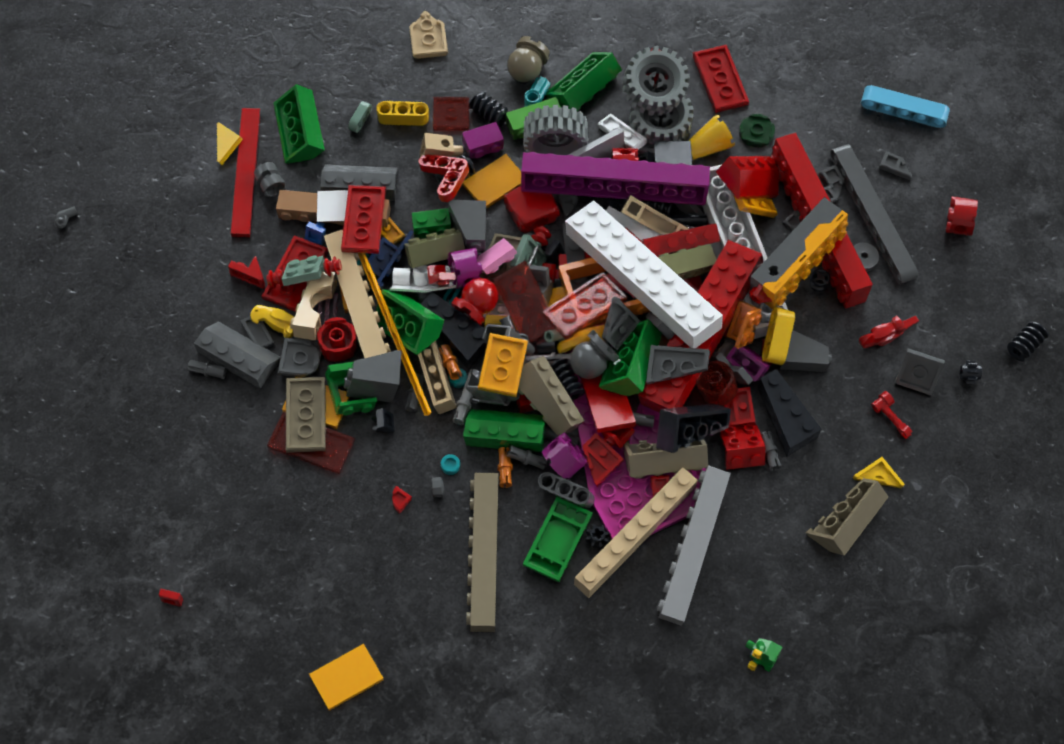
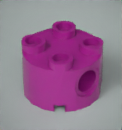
(465, 266)
(564, 456)

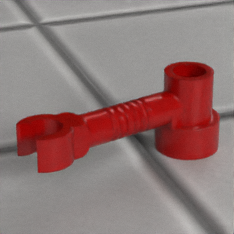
(883, 403)

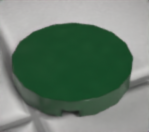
(757, 130)

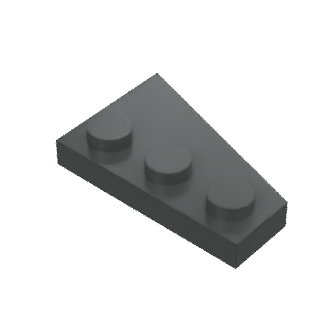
(675, 362)

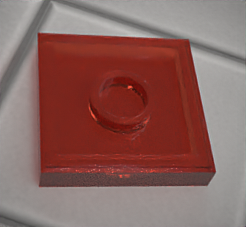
(451, 114)

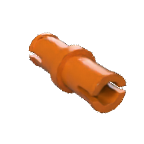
(450, 362)
(504, 468)

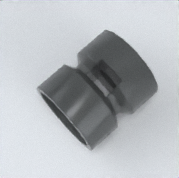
(269, 179)

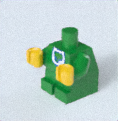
(764, 653)

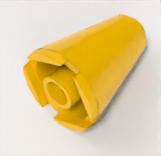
(711, 139)

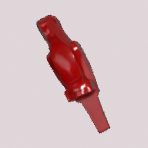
(887, 332)

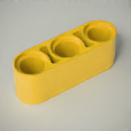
(395, 108)
(778, 336)

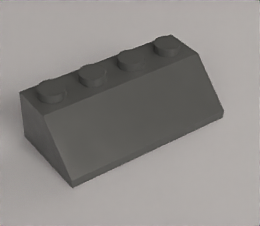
(341, 176)
(237, 353)

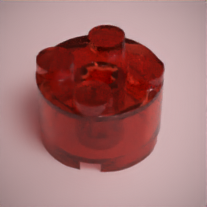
(717, 384)

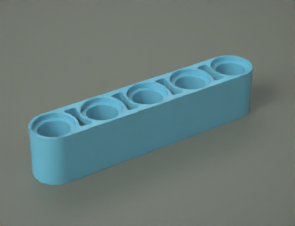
(905, 106)

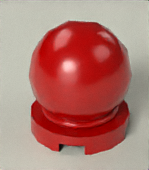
(477, 298)

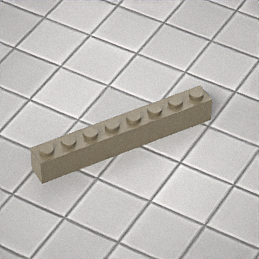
(483, 553)

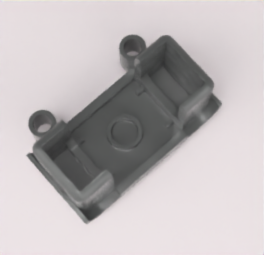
(472, 382)

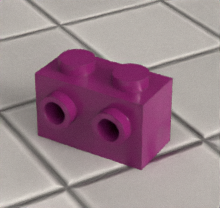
(483, 140)
(749, 361)

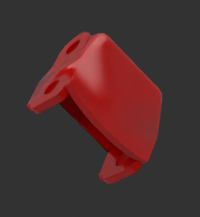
(530, 209)

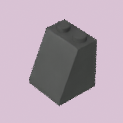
(470, 220)
(374, 377)

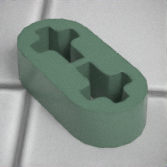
(360, 117)

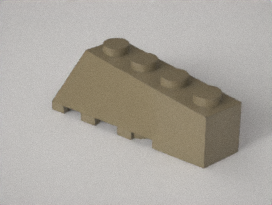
(549, 396)
(646, 459)
(850, 517)

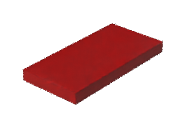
(720, 78)
(363, 219)
(290, 295)
(608, 409)

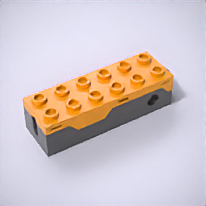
(798, 254)

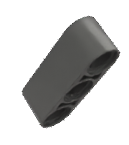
(560, 483)

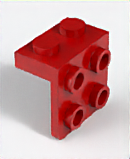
(743, 447)

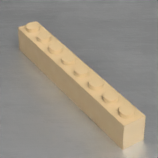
(357, 299)
(635, 532)

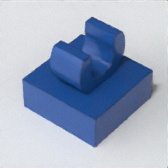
(315, 232)

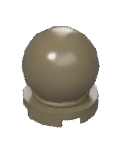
(527, 59)

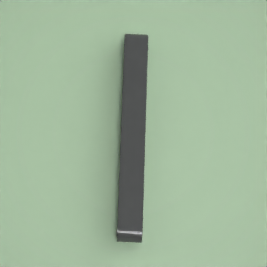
(874, 215)

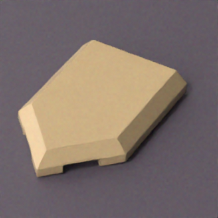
(428, 37)

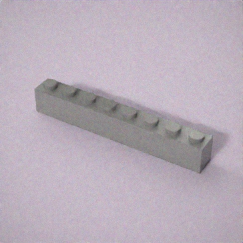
(694, 545)

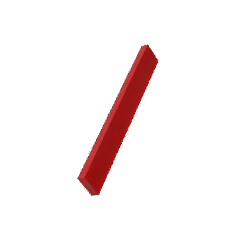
(245, 173)

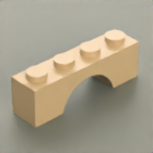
(650, 217)
(306, 320)

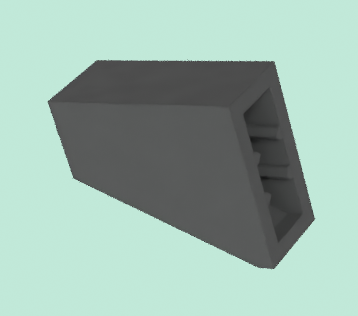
(806, 354)

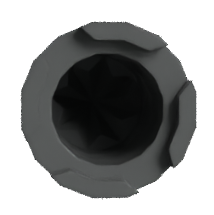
(591, 357)

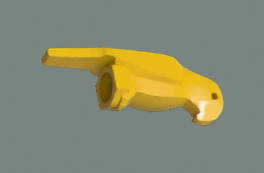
(276, 318)
(580, 336)

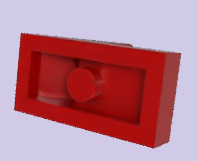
(248, 274)

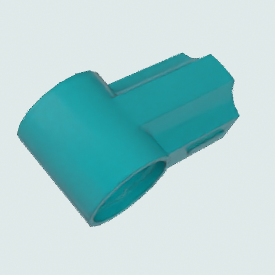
(537, 91)

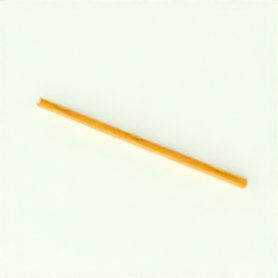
(394, 333)

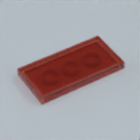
(524, 301)
(583, 305)
(337, 447)

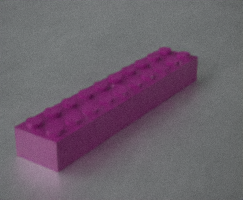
(615, 178)

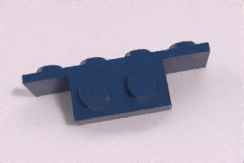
(382, 262)

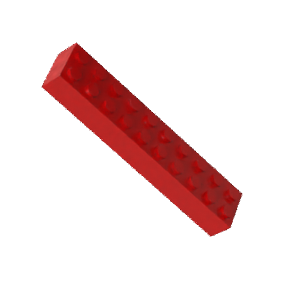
(806, 191)
(723, 289)

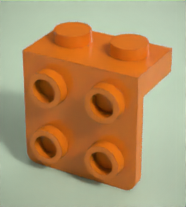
(744, 324)

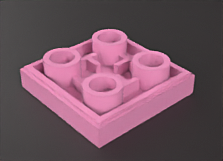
(496, 256)

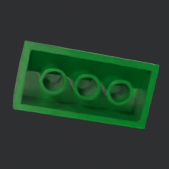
(585, 80)
(298, 125)
(414, 322)
(630, 371)
(504, 429)

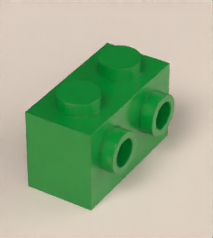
(430, 222)

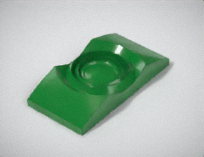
(557, 539)

